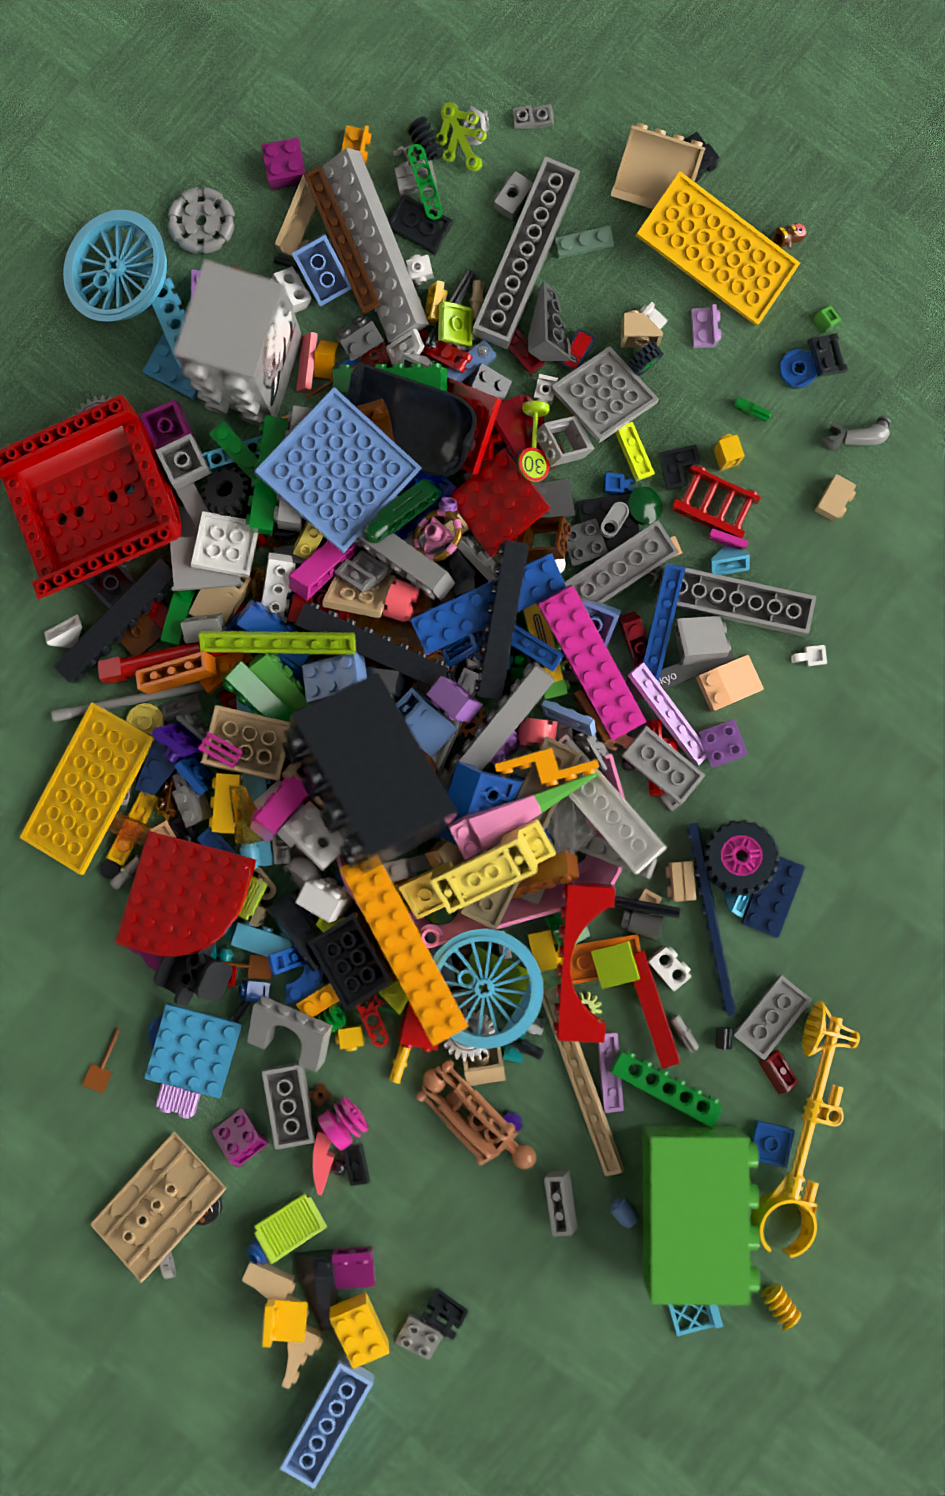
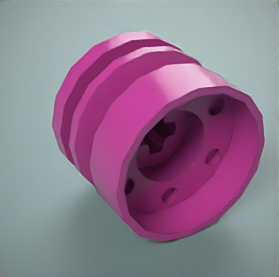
(340, 1125)

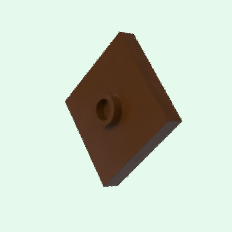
(142, 636)

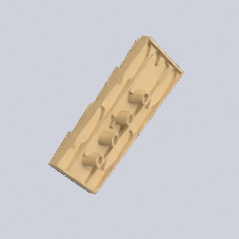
(167, 1192)

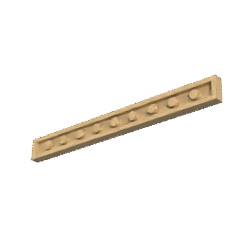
(586, 1095)

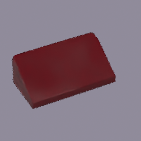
(778, 1072)

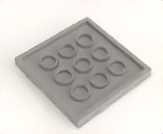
(604, 394)

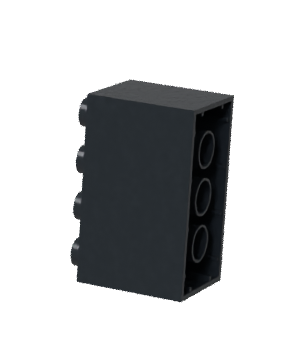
(368, 774)

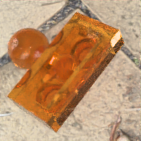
(129, 830)

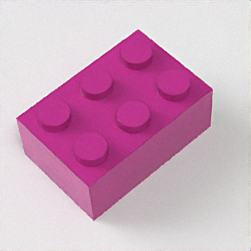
(278, 808)

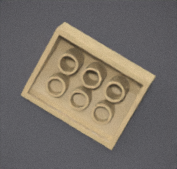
(253, 734)

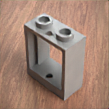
(572, 427)

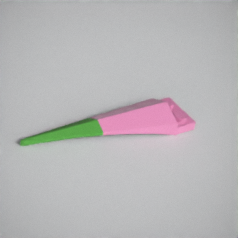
(485, 828)

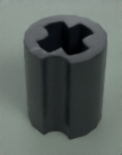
(724, 1038)

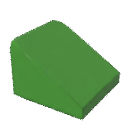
(826, 319)

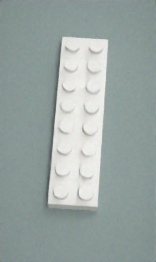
(615, 817)

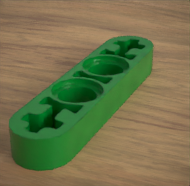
(425, 182)

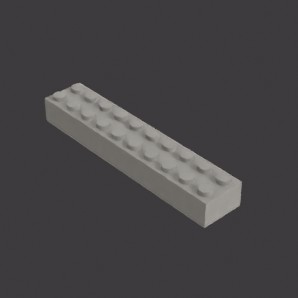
(376, 244)
(526, 252)

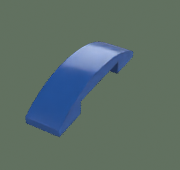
(285, 960)

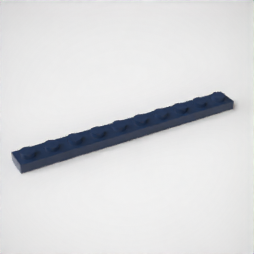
(712, 927)

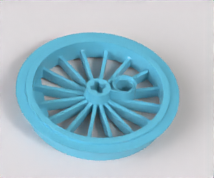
(116, 267)
(529, 1005)

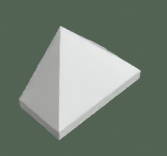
(64, 634)

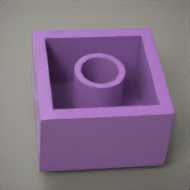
(454, 700)

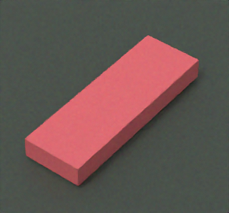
(306, 363)

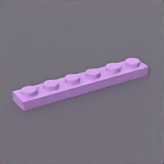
(668, 713)

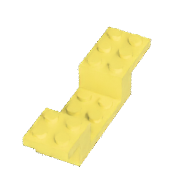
(481, 875)

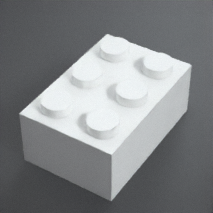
(326, 899)

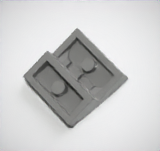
(362, 571)

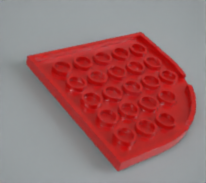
(183, 896)

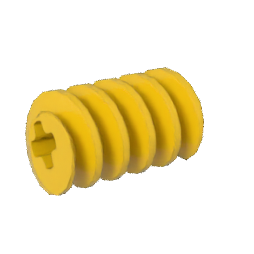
(782, 1305)

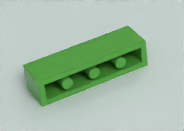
(279, 680)

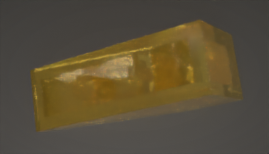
(242, 812)

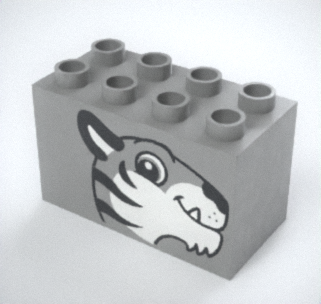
(239, 342)

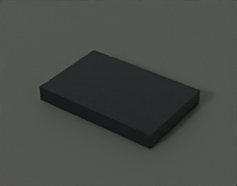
(413, 225)

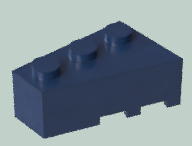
(155, 769)

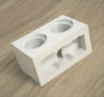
(294, 288)
(665, 971)

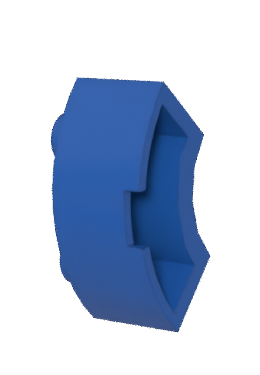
(304, 986)

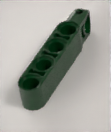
(400, 511)

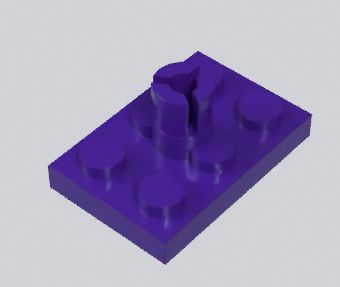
(178, 739)

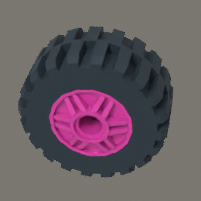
(745, 840)

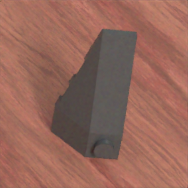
(546, 332)

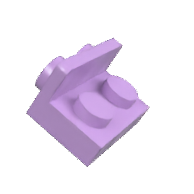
(705, 327)

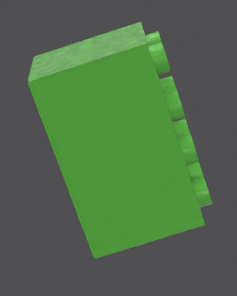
(698, 1215)

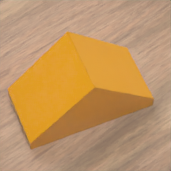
(325, 359)

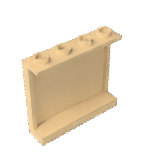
(652, 163)

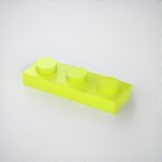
(634, 452)

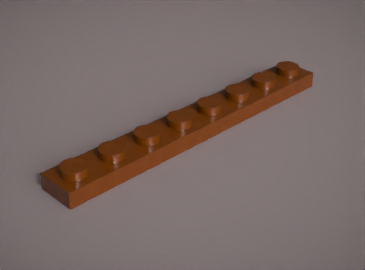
(342, 240)

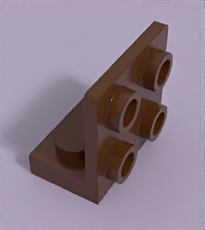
(378, 414)

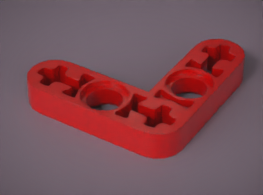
(371, 1009)

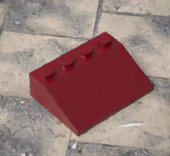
(517, 426)

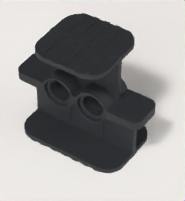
(193, 975)

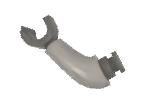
(873, 435)

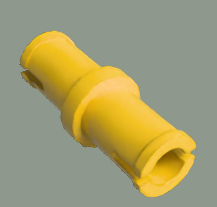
(400, 1063)

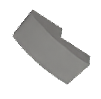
(536, 117)

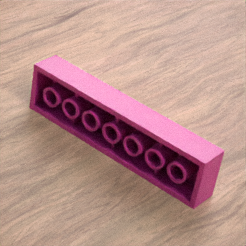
(591, 662)

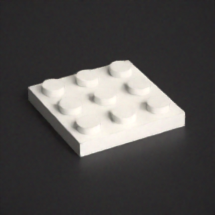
(224, 545)

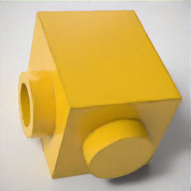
(350, 1037)

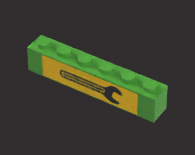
(538, 627)

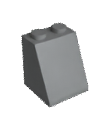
(701, 639)

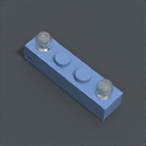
(481, 354)

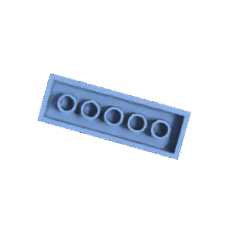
(327, 1422)

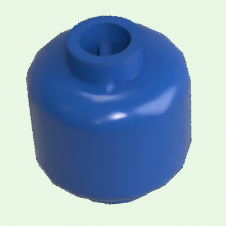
(256, 1253)

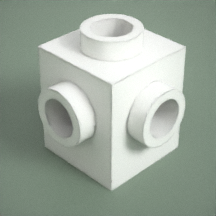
(419, 269)

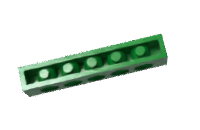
(707, 1114)

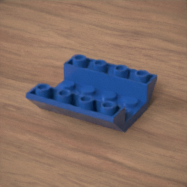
(470, 792)

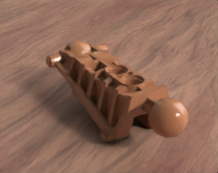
(470, 1131)

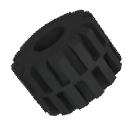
(228, 493)

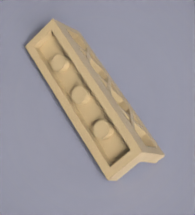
(296, 220)

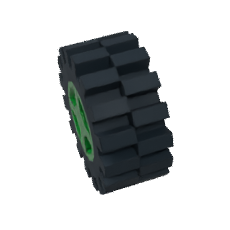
(645, 358)

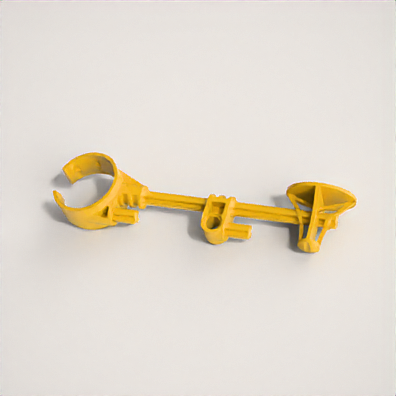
(815, 1112)

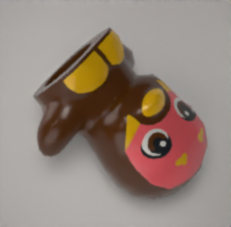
(791, 234)

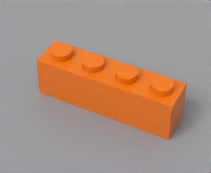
(176, 673)

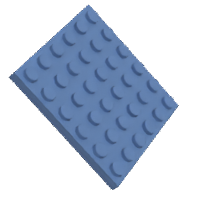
(337, 470)

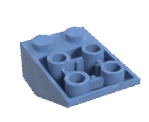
(426, 721)

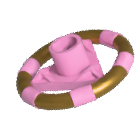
(437, 535)

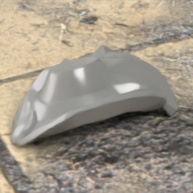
(483, 123)

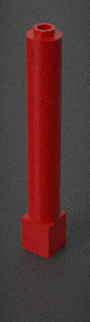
(119, 669)

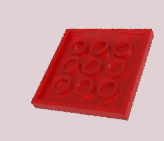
(486, 410)
(499, 502)

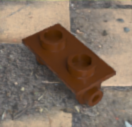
(166, 803)

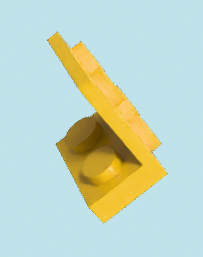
(284, 1321)

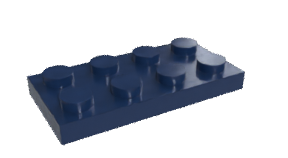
(771, 905)

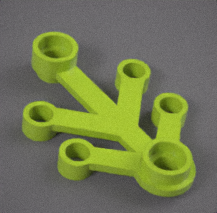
(459, 133)

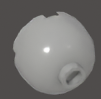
(302, 870)

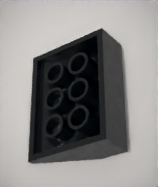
(353, 960)

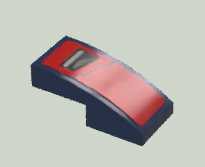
(579, 348)

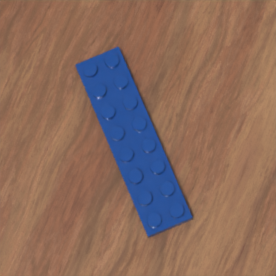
(469, 610)

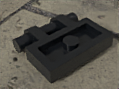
(448, 1309)

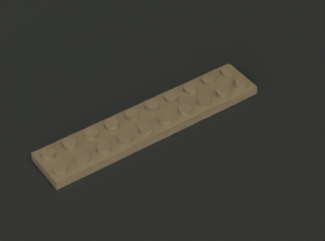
(491, 908)

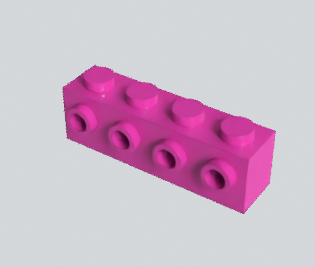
(318, 569)

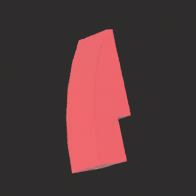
(321, 1160)

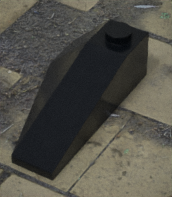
(319, 1283)

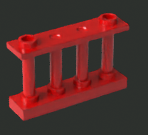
(700, 513)

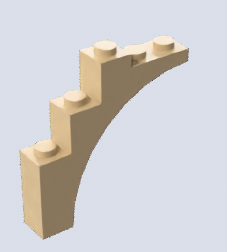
(278, 1284)

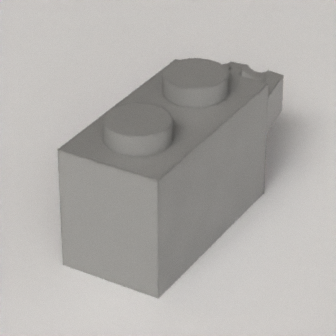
(192, 807)

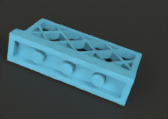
(712, 1312)

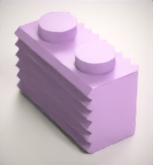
(177, 1100)

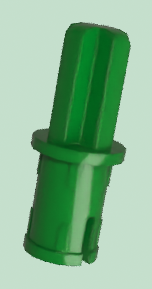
(752, 409)

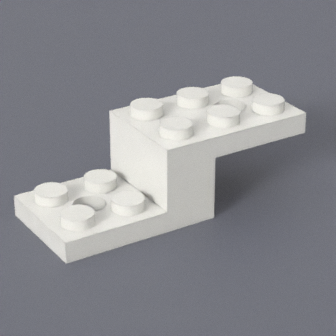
(305, 829)

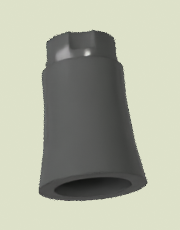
(642, 924)

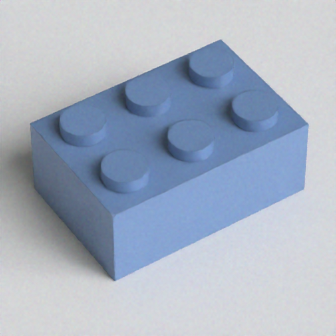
(322, 269)
(332, 675)

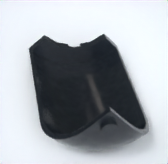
(425, 421)

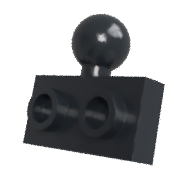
(354, 1163)

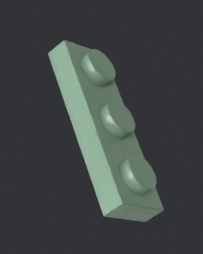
(584, 242)

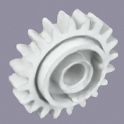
(466, 1051)

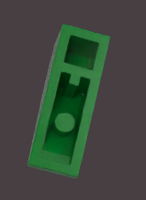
(178, 612)

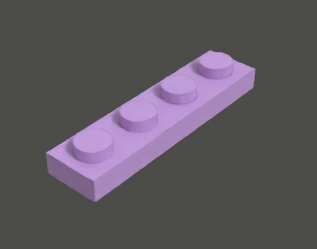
(610, 1084)

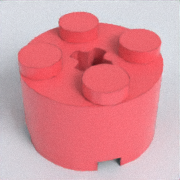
(400, 600)
(536, 731)

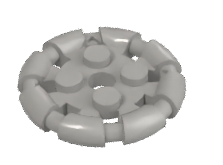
(197, 210)

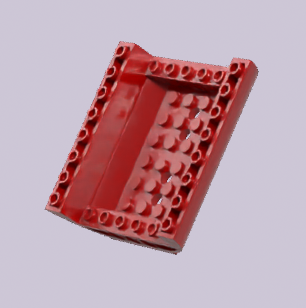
(78, 467)

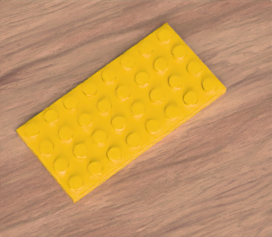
(717, 248)
(87, 788)

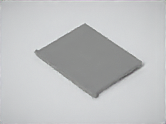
(192, 578)

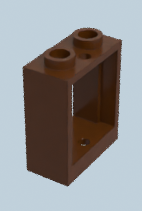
(547, 525)

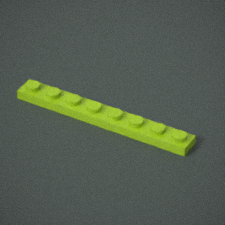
(277, 642)

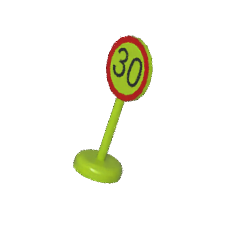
(532, 461)

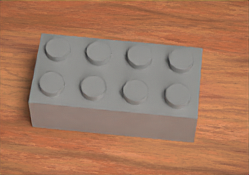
(289, 1105)

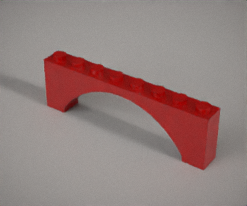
(581, 906)

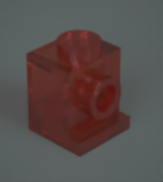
(383, 357)

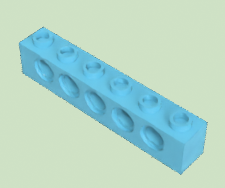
(163, 305)

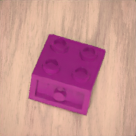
(239, 1138)
(354, 1267)

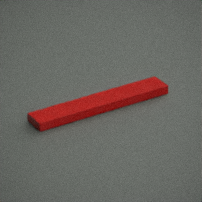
(655, 1013)

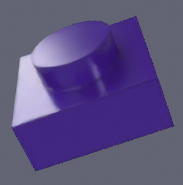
(513, 1118)

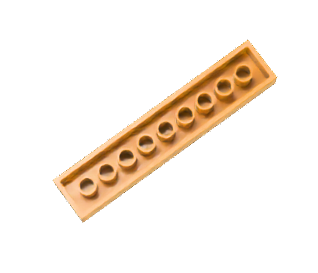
(406, 952)

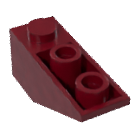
(634, 636)

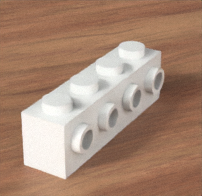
(277, 584)

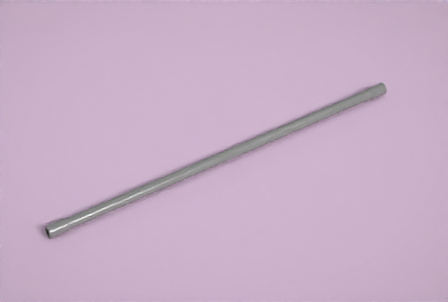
(68, 713)

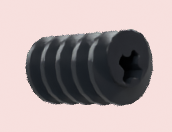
(423, 135)

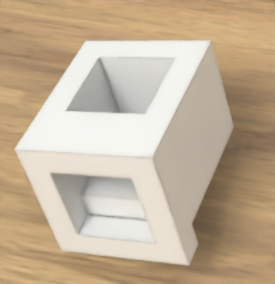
(544, 382)

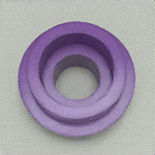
(448, 504)

